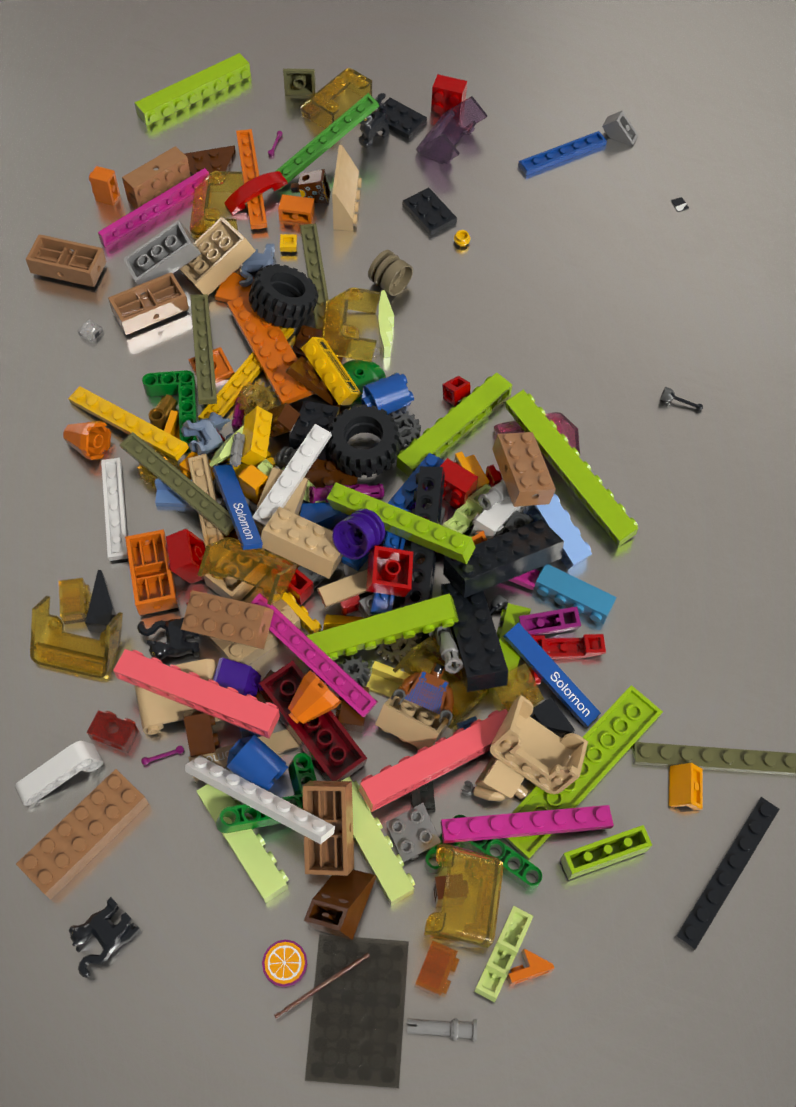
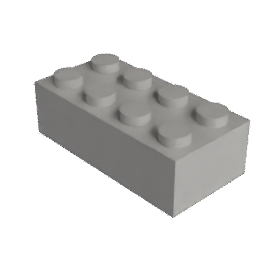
(162, 254)

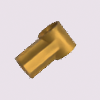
(159, 415)

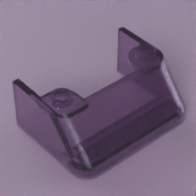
(449, 129)

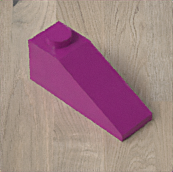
(551, 621)

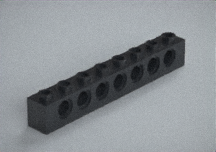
(426, 477)

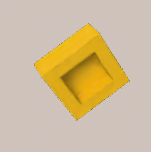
(288, 242)

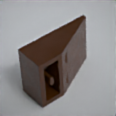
(340, 904)

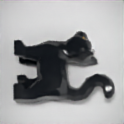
(374, 122)
(175, 639)
(108, 935)

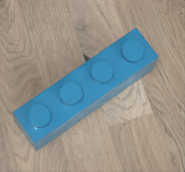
(574, 593)

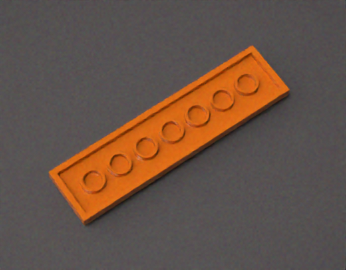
(270, 350)

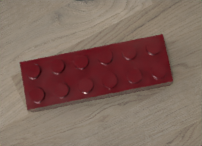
(322, 738)

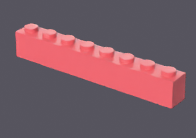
(197, 693)
(431, 762)

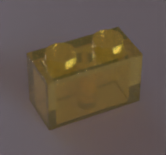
(73, 600)

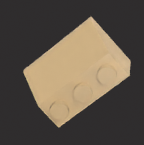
(411, 722)

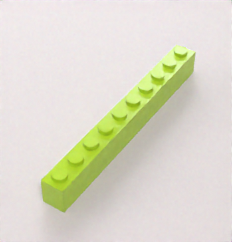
(572, 469)

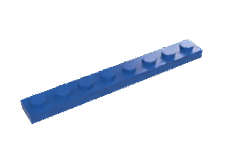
(403, 498)

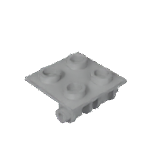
(413, 832)

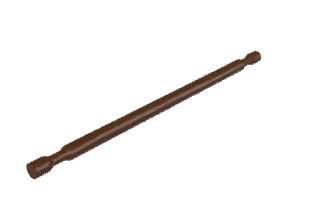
(320, 986)

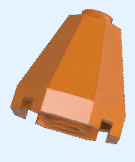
(88, 438)
(312, 699)

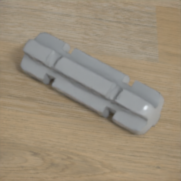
(237, 449)

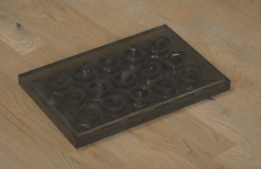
(359, 1014)

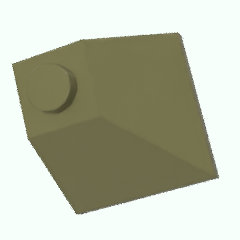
(299, 82)

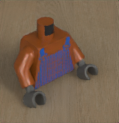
(428, 692)

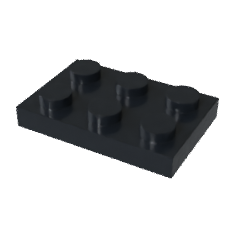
(403, 119)
(429, 211)

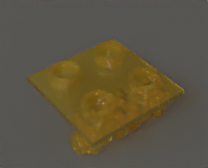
(519, 683)

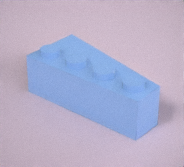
(558, 519)

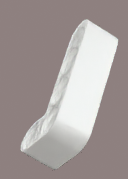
(57, 770)

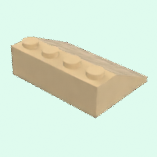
(345, 192)
(221, 254)
(247, 654)

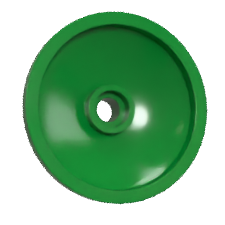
(369, 370)

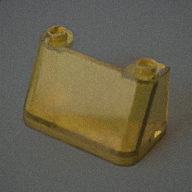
(469, 898)

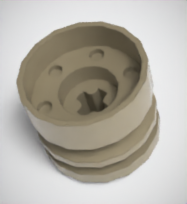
(390, 272)

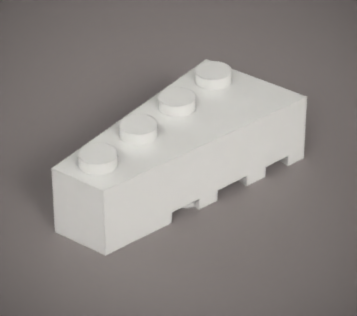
(495, 519)

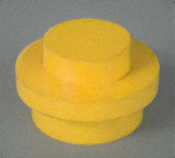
(462, 238)

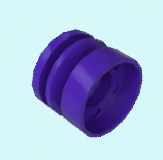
(358, 533)

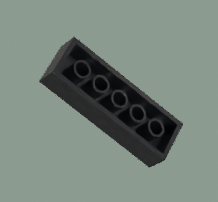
(504, 558)
(477, 641)

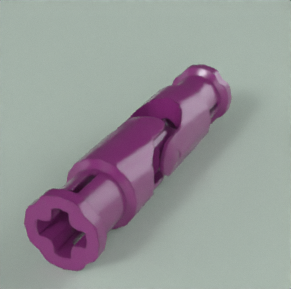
(321, 494)

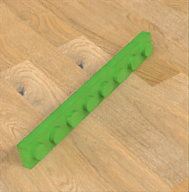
(328, 137)

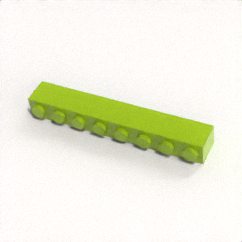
(192, 89)
(455, 423)
(405, 523)
(387, 627)

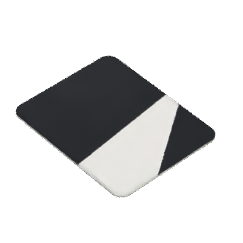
(679, 204)

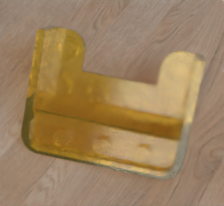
(321, 106)

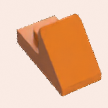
(535, 967)

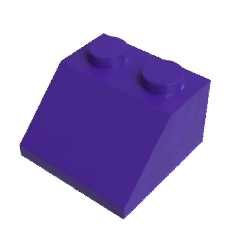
(237, 676)

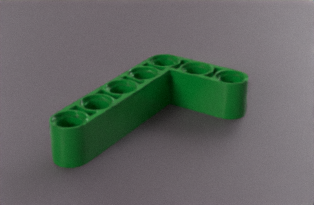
(176, 383)
(236, 813)
(507, 855)

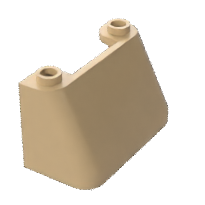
(158, 710)
(537, 751)

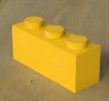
(257, 434)

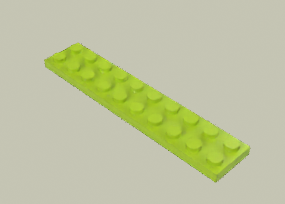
(607, 743)

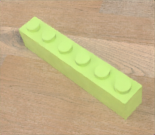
(247, 847)
(378, 852)

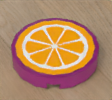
(284, 963)

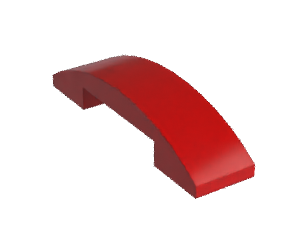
(252, 189)
(572, 648)

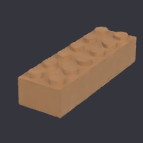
(82, 834)

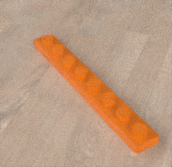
(250, 170)

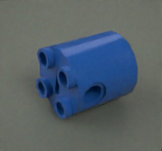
(388, 393)
(255, 762)

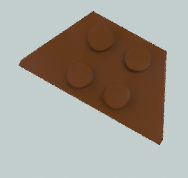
(212, 159)
(306, 374)

